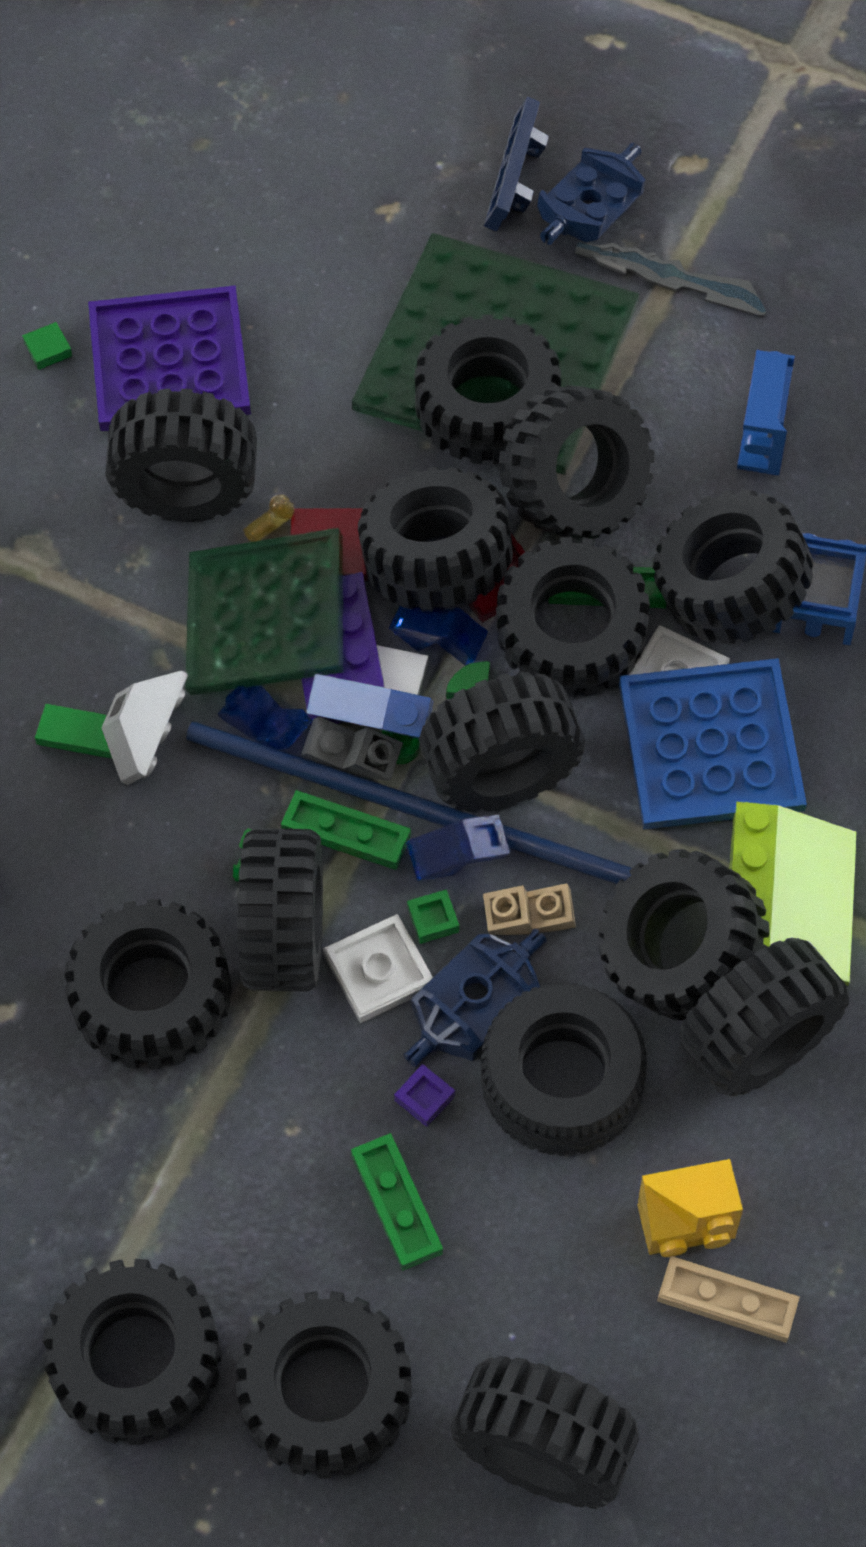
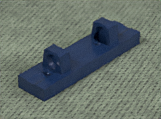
(521, 141)

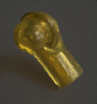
(280, 512)

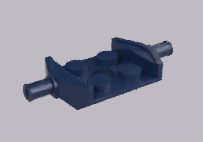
(598, 177)
(453, 1020)

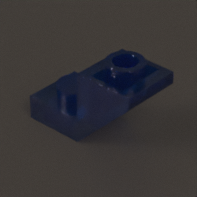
(449, 629)
(262, 719)
(456, 845)

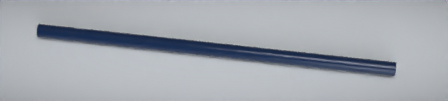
(400, 800)

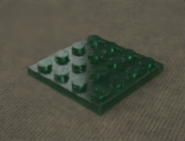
(265, 612)

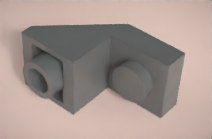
(357, 753)

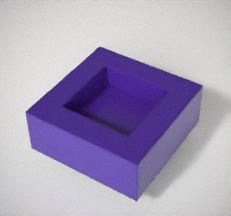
(424, 1095)

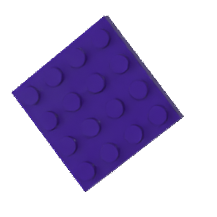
(167, 344)

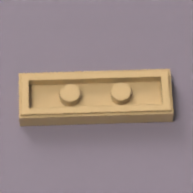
(728, 1299)

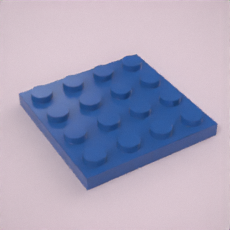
(710, 742)

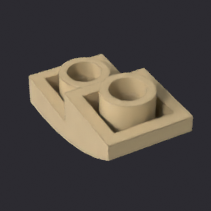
(519, 912)

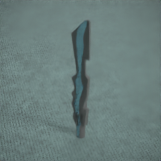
(670, 274)

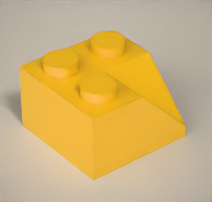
(689, 1208)

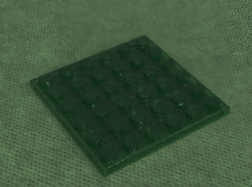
(462, 280)

